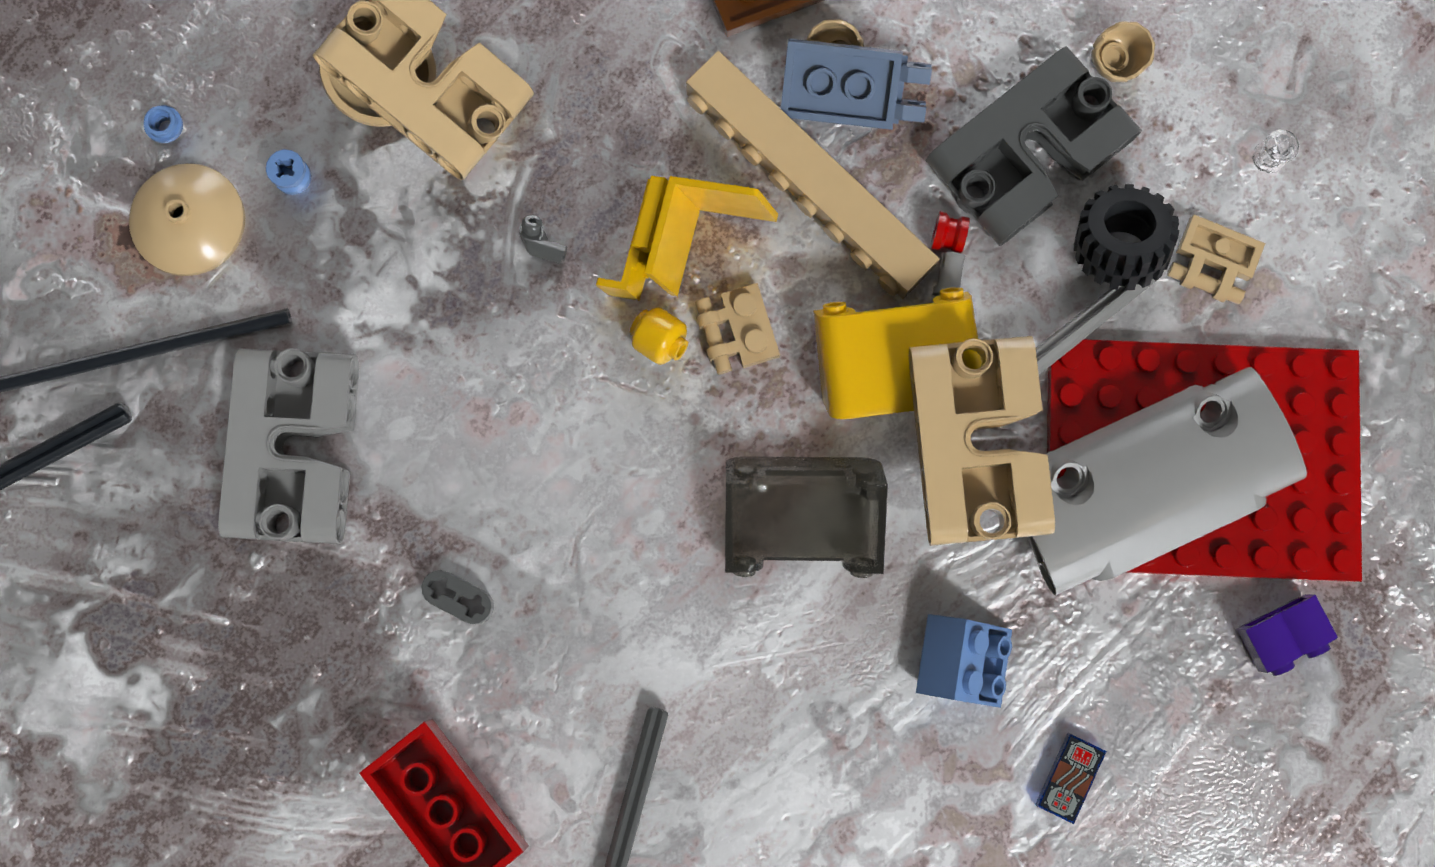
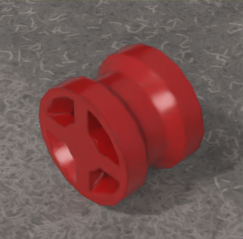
(950, 232)

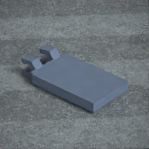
(850, 84)

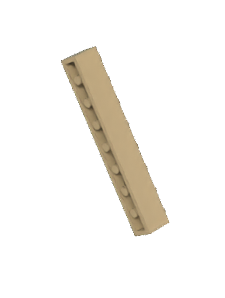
(810, 176)

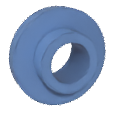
(156, 116)

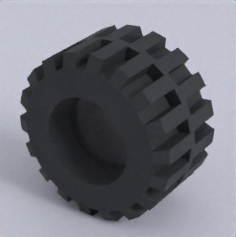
(1128, 212)

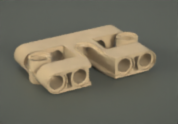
(432, 115)
(954, 474)

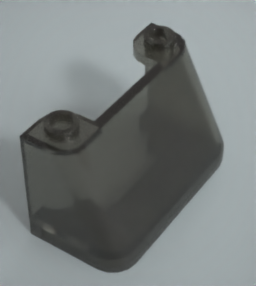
(805, 512)

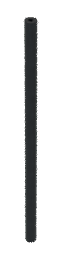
(145, 350)

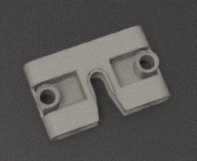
(263, 414)

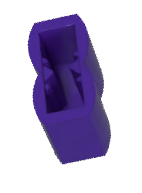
(1288, 634)

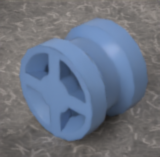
(294, 179)

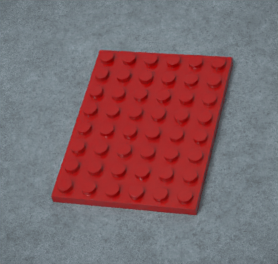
(1302, 529)

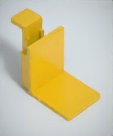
(668, 226)

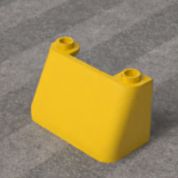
(867, 352)

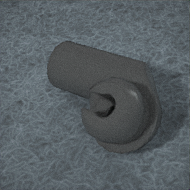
(537, 243)

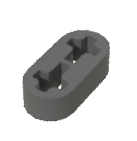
(453, 605)

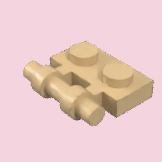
(1221, 249)
(748, 324)

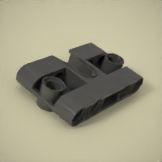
(1039, 108)

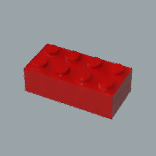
(442, 803)

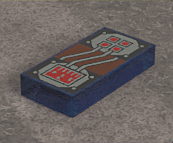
(1070, 778)

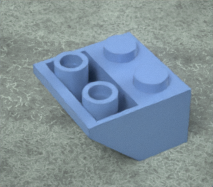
(964, 660)

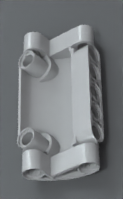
(1164, 479)

